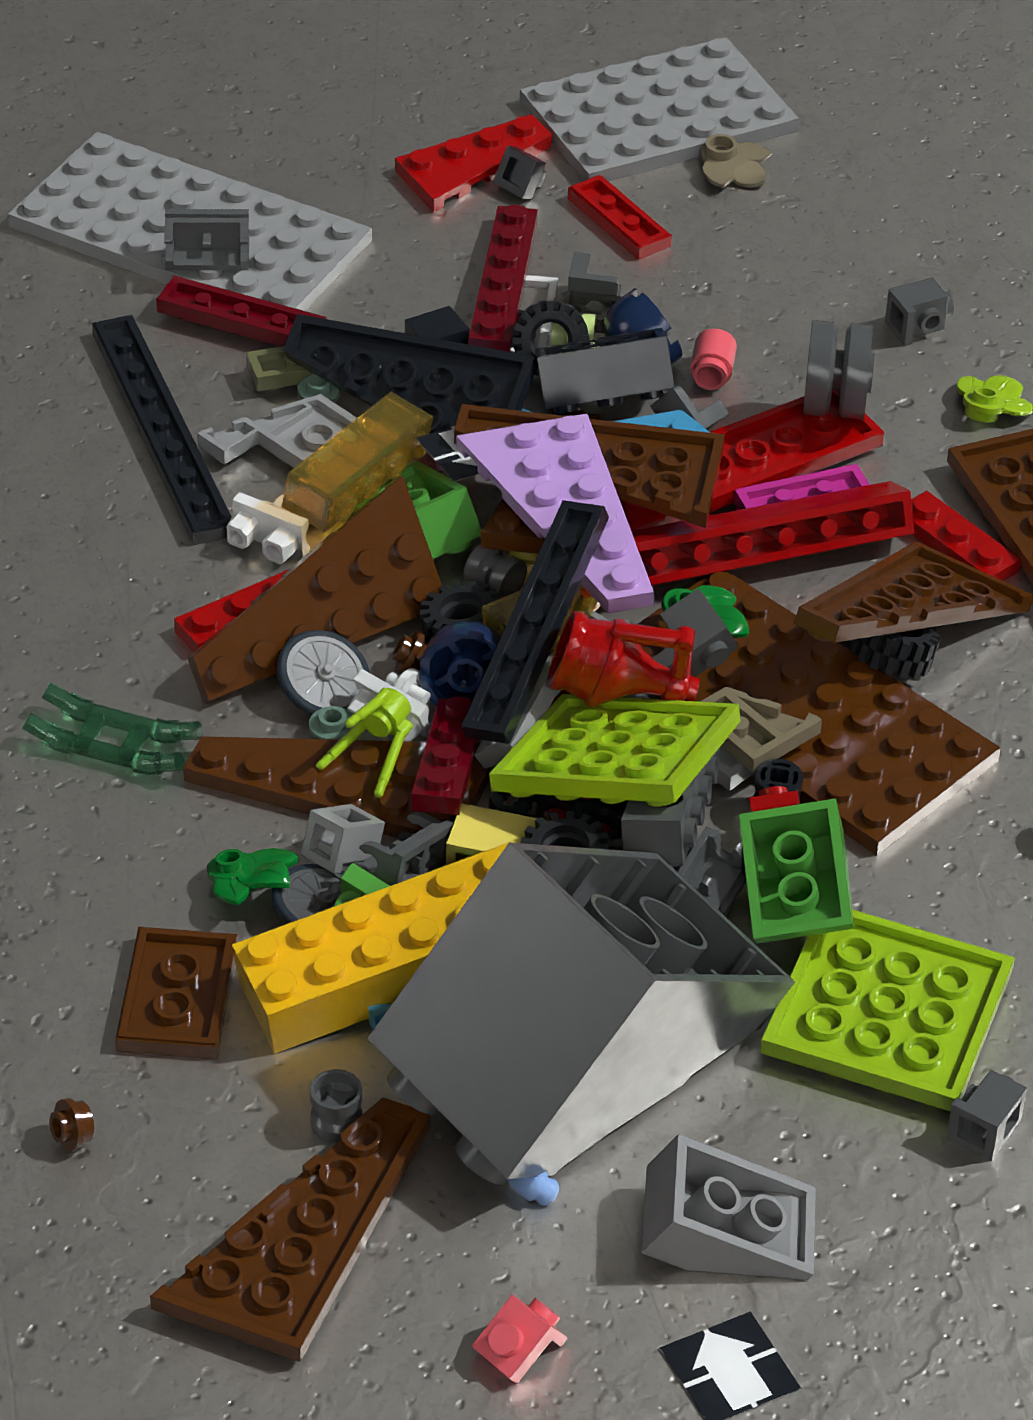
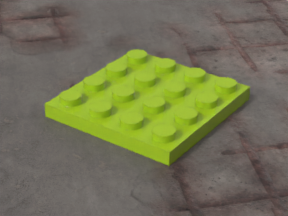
(616, 750)
(890, 1009)

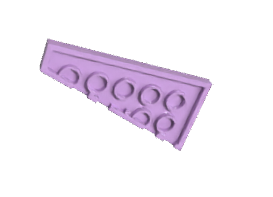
(555, 462)

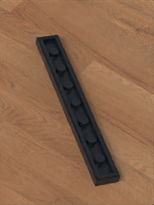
(163, 429)

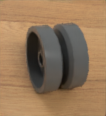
(839, 370)

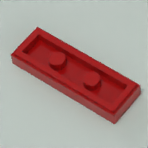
(619, 217)

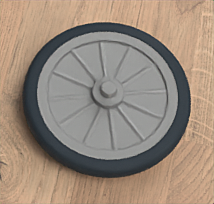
(319, 670)

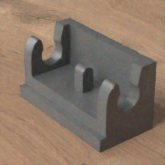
(206, 239)
(411, 853)
(714, 871)

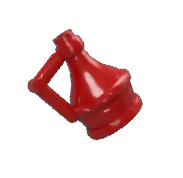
(606, 661)

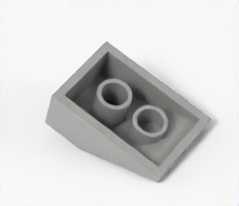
(726, 1214)

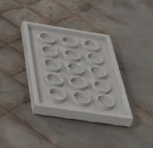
(657, 109)

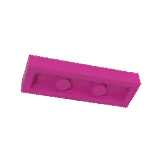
(800, 486)

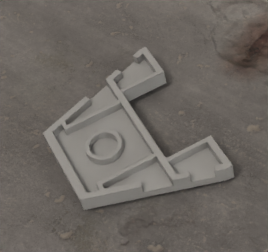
(289, 433)

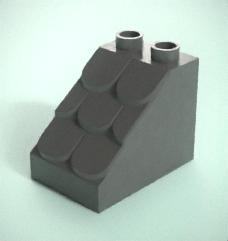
(570, 1004)

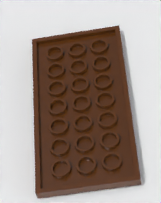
(879, 745)

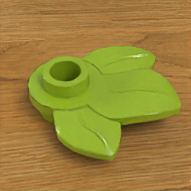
(992, 397)

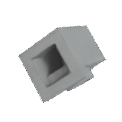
(336, 835)

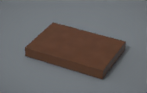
(176, 993)

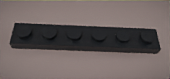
(535, 622)

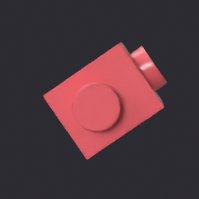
(518, 1336)

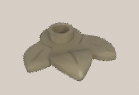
(733, 161)

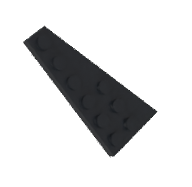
(417, 368)

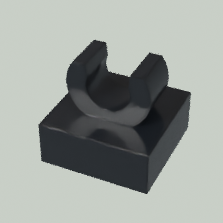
(520, 172)

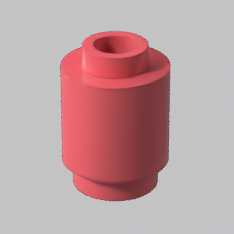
(713, 359)

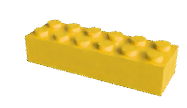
(353, 955)

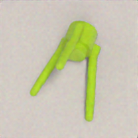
(381, 717)

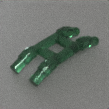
(98, 716)

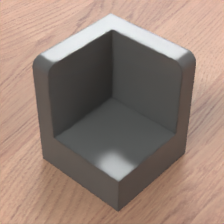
(581, 279)
(678, 400)

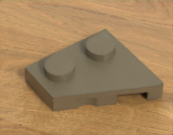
(763, 729)

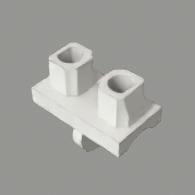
(270, 524)
(408, 685)

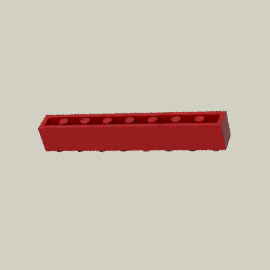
(775, 532)

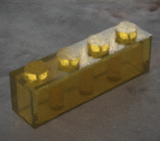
(357, 462)

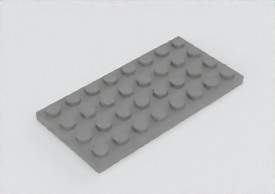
(113, 204)

